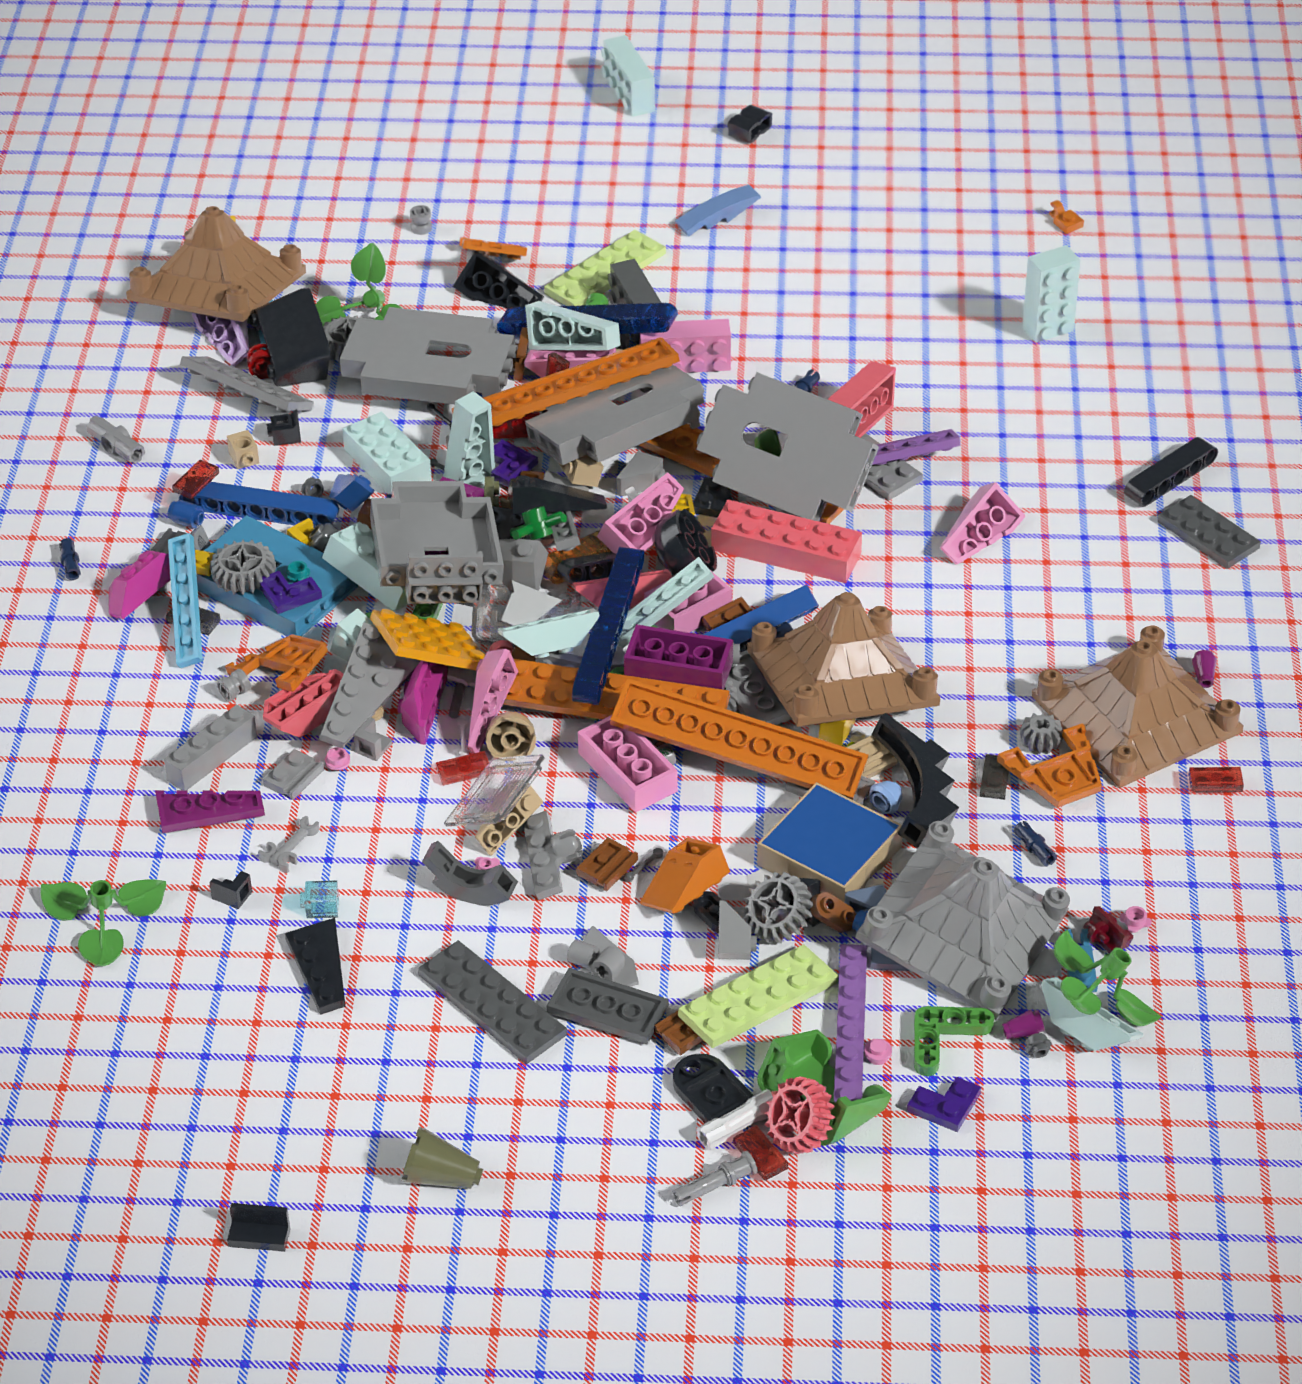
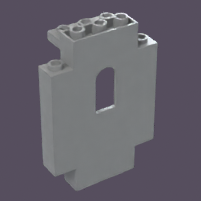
(394, 361)
(603, 429)
(819, 459)
(436, 518)

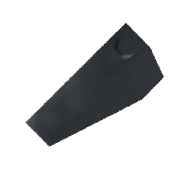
(493, 284)
(530, 492)

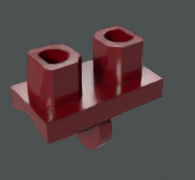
(1106, 931)

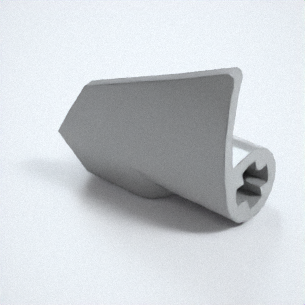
(603, 958)

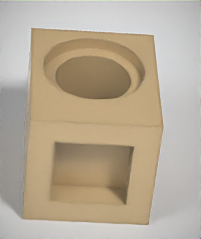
(243, 449)

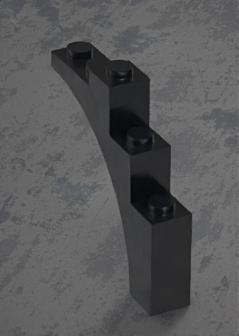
(923, 767)

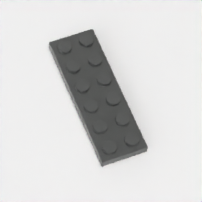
(492, 1002)

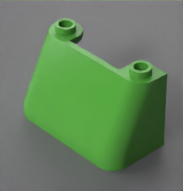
(808, 1057)

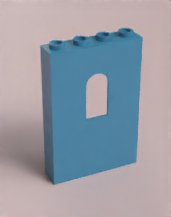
(297, 621)

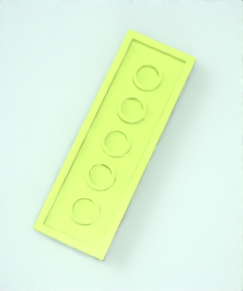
(592, 274)
(757, 996)

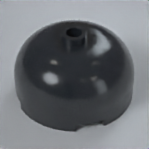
(681, 541)

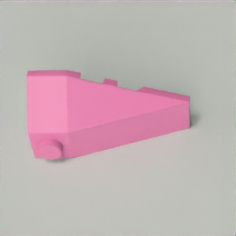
(638, 520)
(492, 685)

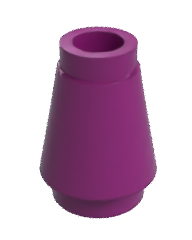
(1204, 666)
(1024, 1025)

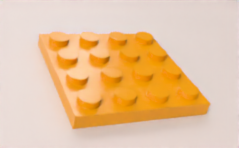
(427, 639)

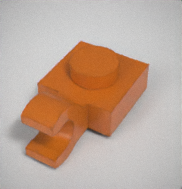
(1065, 220)

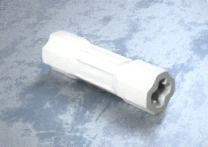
(720, 1129)

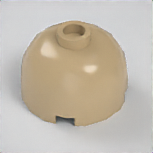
(510, 735)

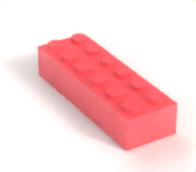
(869, 394)
(786, 541)

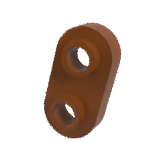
(837, 915)

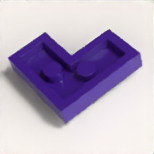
(511, 461)
(289, 596)
(947, 1109)

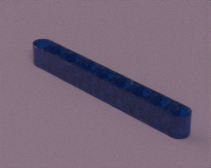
(631, 317)
(608, 627)

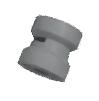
(420, 219)
(233, 685)

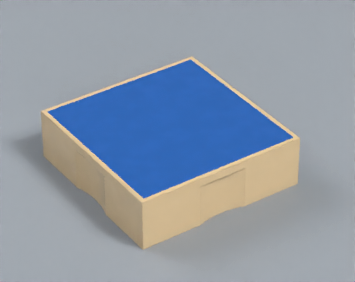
(830, 841)

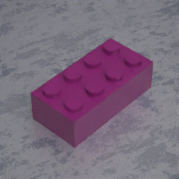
(678, 657)

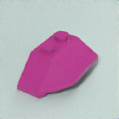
(138, 583)
(422, 698)

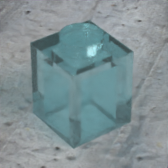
(320, 899)

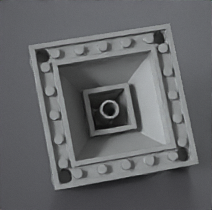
(963, 922)

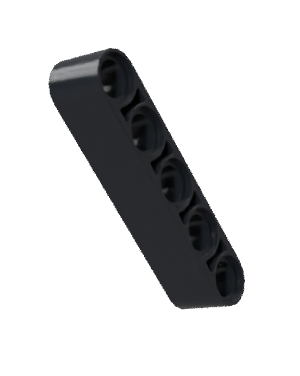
(1170, 471)

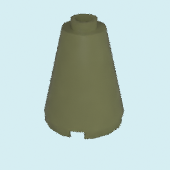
(440, 1163)

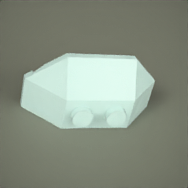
(551, 633)
(1095, 1030)

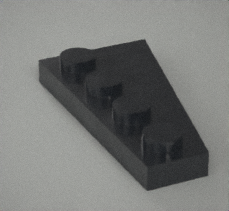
(318, 959)

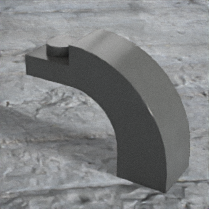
(466, 883)

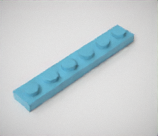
(185, 600)

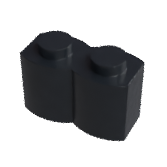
(749, 123)

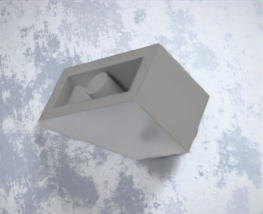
(640, 473)
(734, 935)

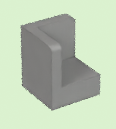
(369, 742)

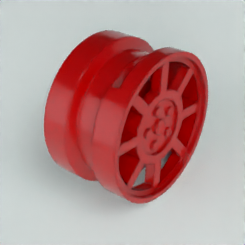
(258, 361)

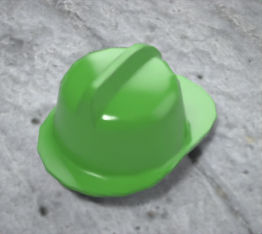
(768, 441)

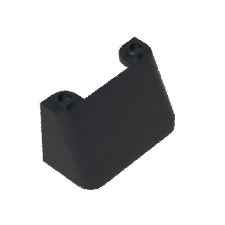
(293, 338)

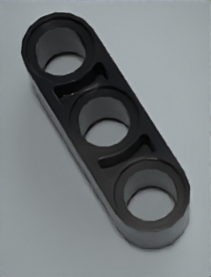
(583, 566)

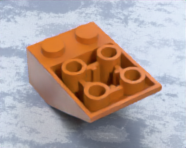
(685, 875)

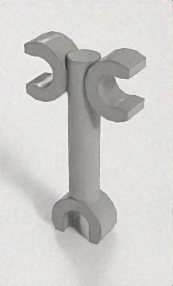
(284, 853)

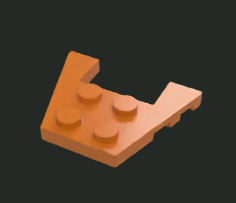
(493, 248)
(292, 655)
(1062, 777)

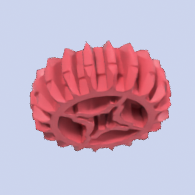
(808, 1117)

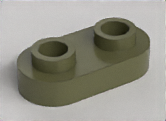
(491, 489)

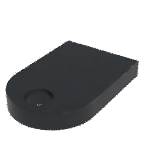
(710, 1090)

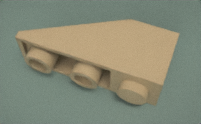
(583, 471)
(494, 835)

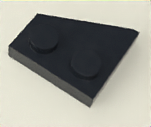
(711, 498)

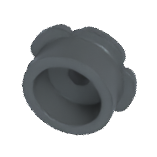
(317, 489)
(1038, 1045)

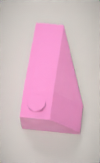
(981, 523)

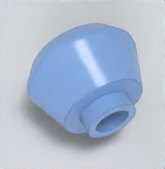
(886, 796)

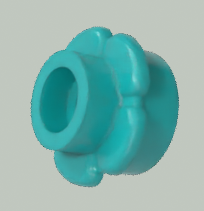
(297, 571)

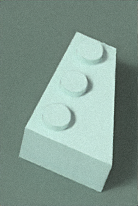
(347, 634)

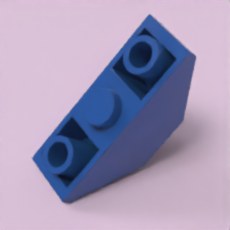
(350, 491)

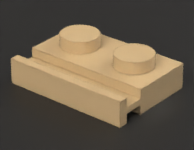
(879, 756)

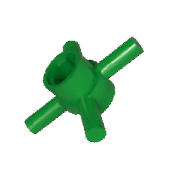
(537, 523)

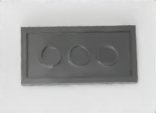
(1209, 531)
(607, 1005)

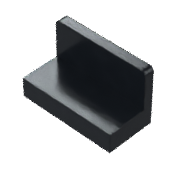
(259, 1227)

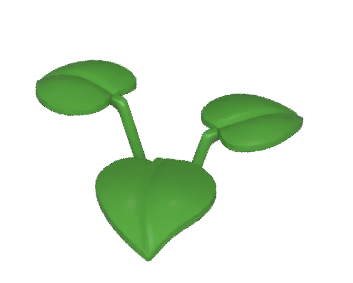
(365, 266)
(102, 945)
(1113, 966)

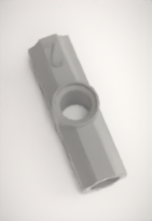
(115, 439)

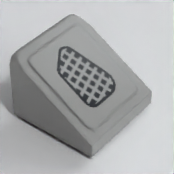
(200, 538)

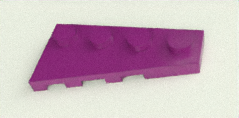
(190, 811)

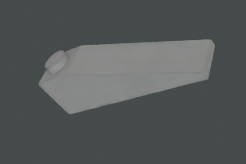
(523, 562)

